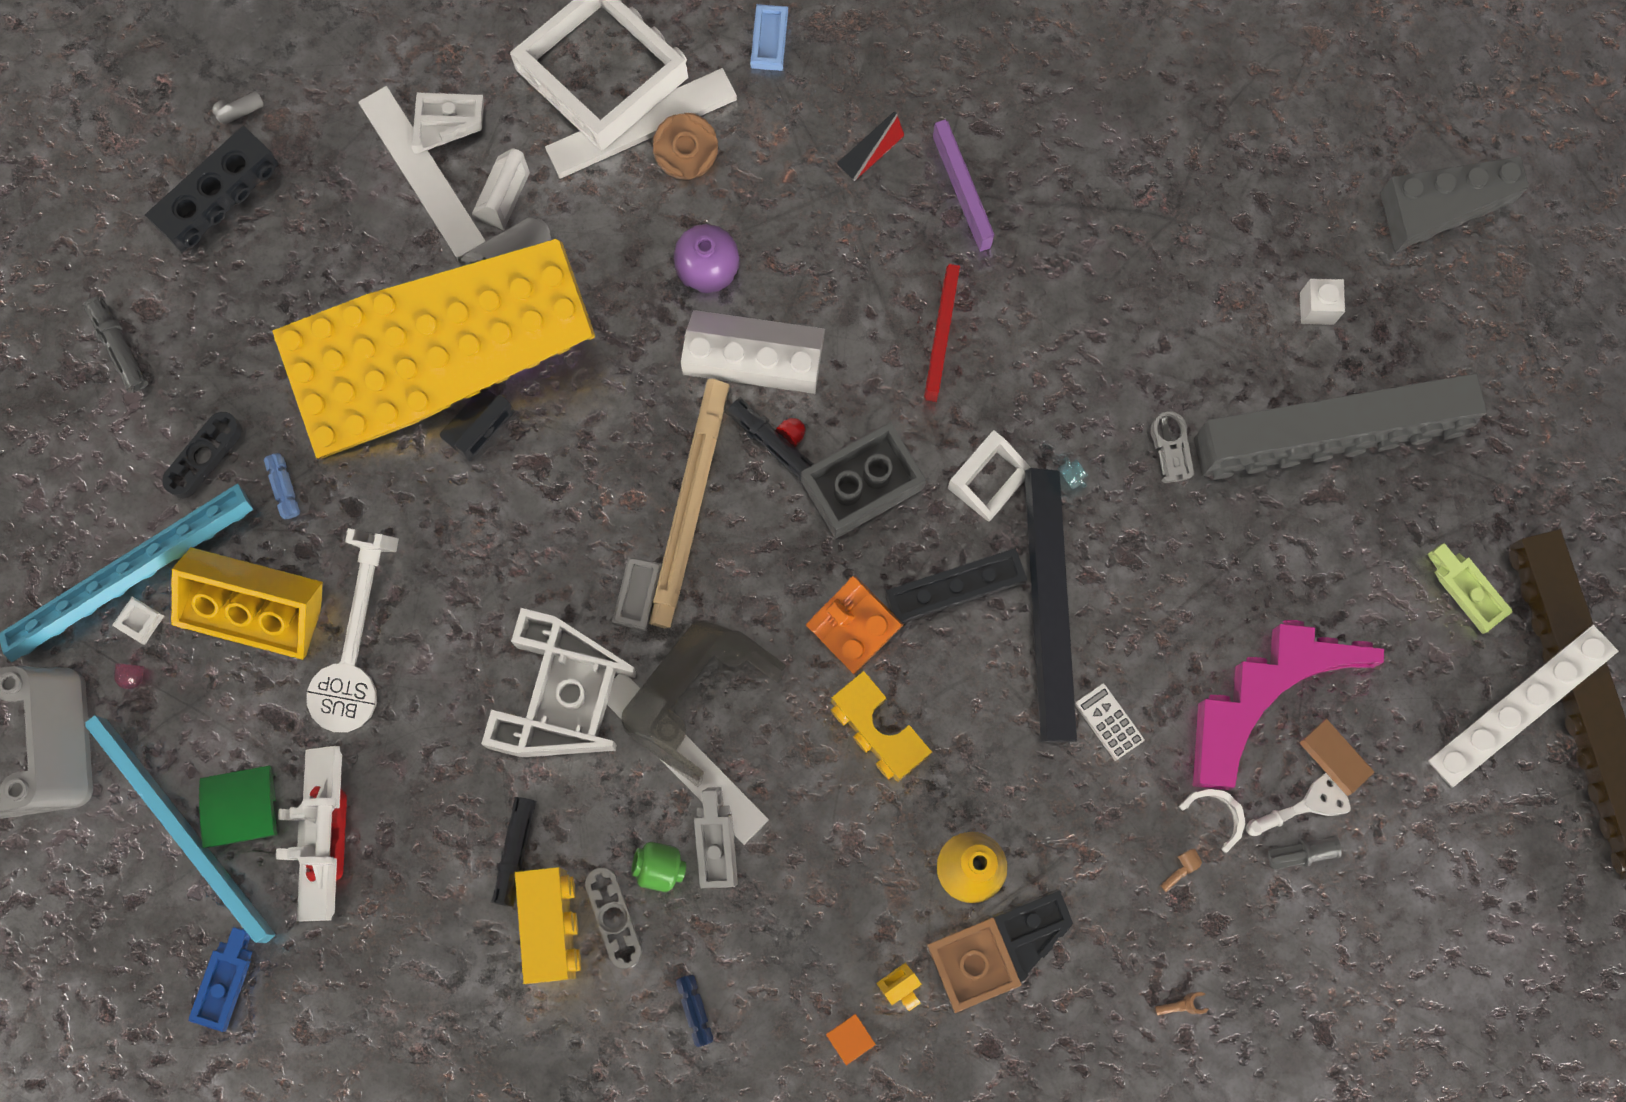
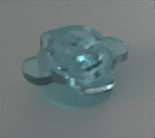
(1073, 473)

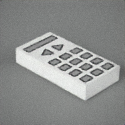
(1109, 722)

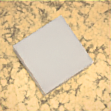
(138, 620)

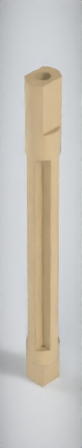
(689, 503)

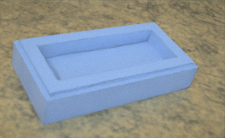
(769, 37)

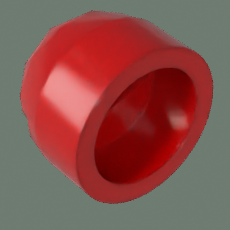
(792, 430)

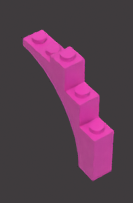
(1294, 657)

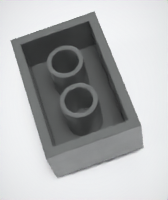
(863, 480)

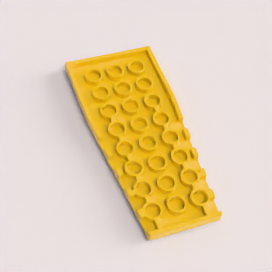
(429, 343)

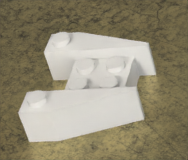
(567, 694)

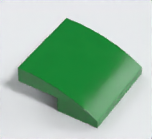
(237, 806)

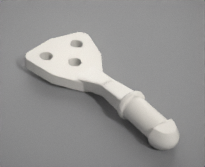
(1310, 803)

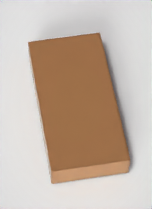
(1337, 757)

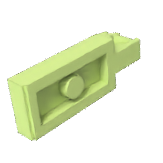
(1469, 588)

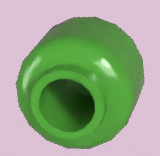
(658, 866)

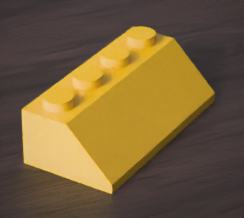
(245, 602)

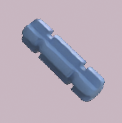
(281, 486)

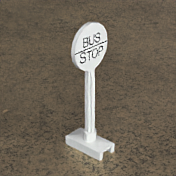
(342, 693)

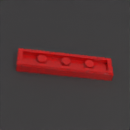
(941, 333)

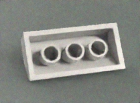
(752, 351)

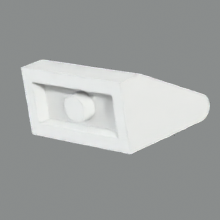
(502, 189)
(964, 476)

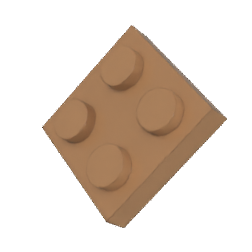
(974, 965)

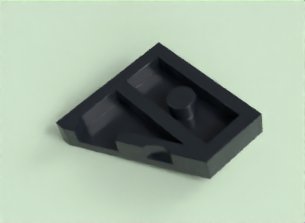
(1033, 929)

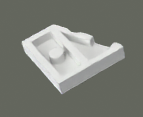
(445, 118)

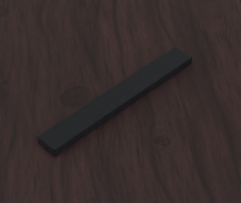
(1050, 606)

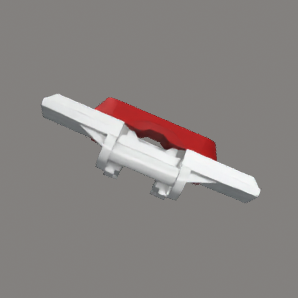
(319, 834)

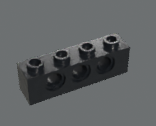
(212, 173)

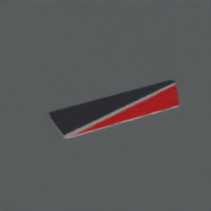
(872, 147)

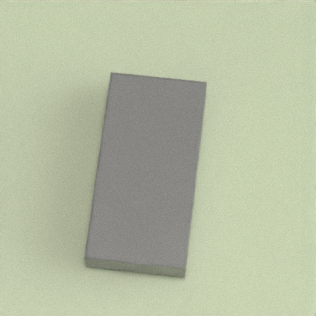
(637, 594)

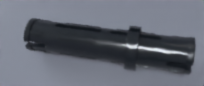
(760, 430)
(513, 851)

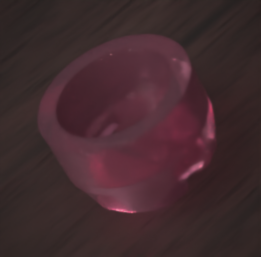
(128, 675)

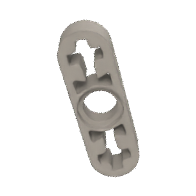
(596, 895)

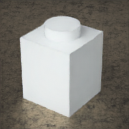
(1322, 301)

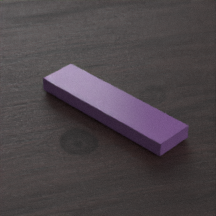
(963, 185)

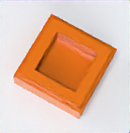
(850, 1039)

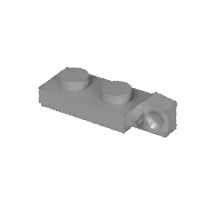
(715, 841)

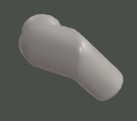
(230, 112)

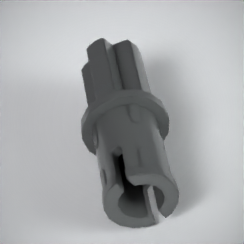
(1305, 852)

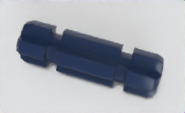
(694, 1010)

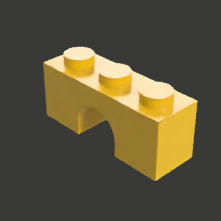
(896, 753)

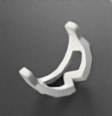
(1235, 808)

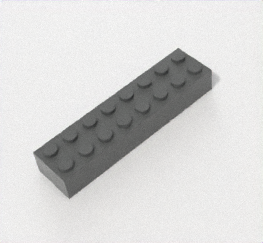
(1339, 426)

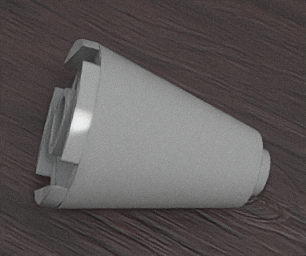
(520, 236)

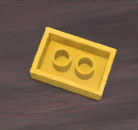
(547, 925)

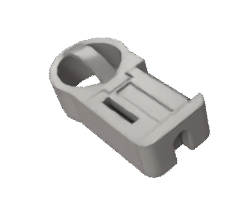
(1173, 455)

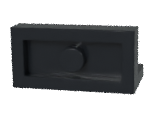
(477, 423)

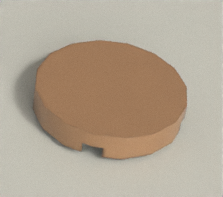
(685, 146)

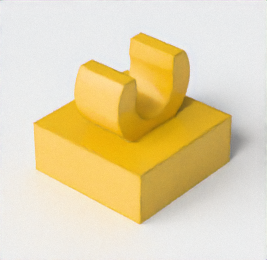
(900, 986)

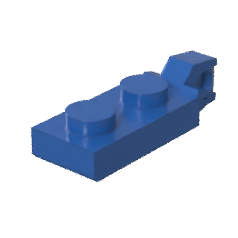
(222, 982)

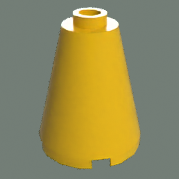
(957, 870)

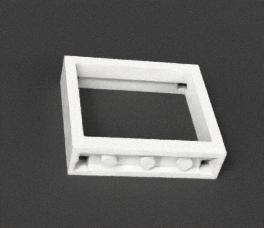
(636, 105)

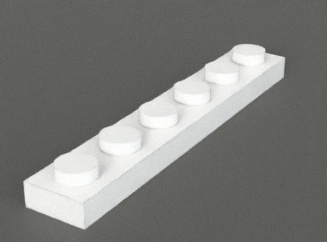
(1522, 706)

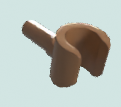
(1190, 861)
(1183, 1005)

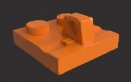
(854, 624)

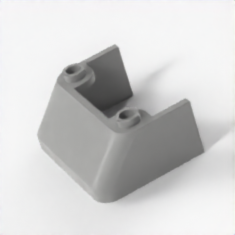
(55, 741)

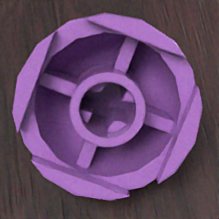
(706, 258)

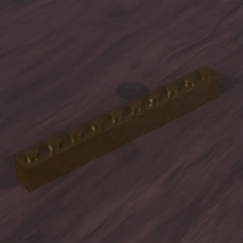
(1593, 706)

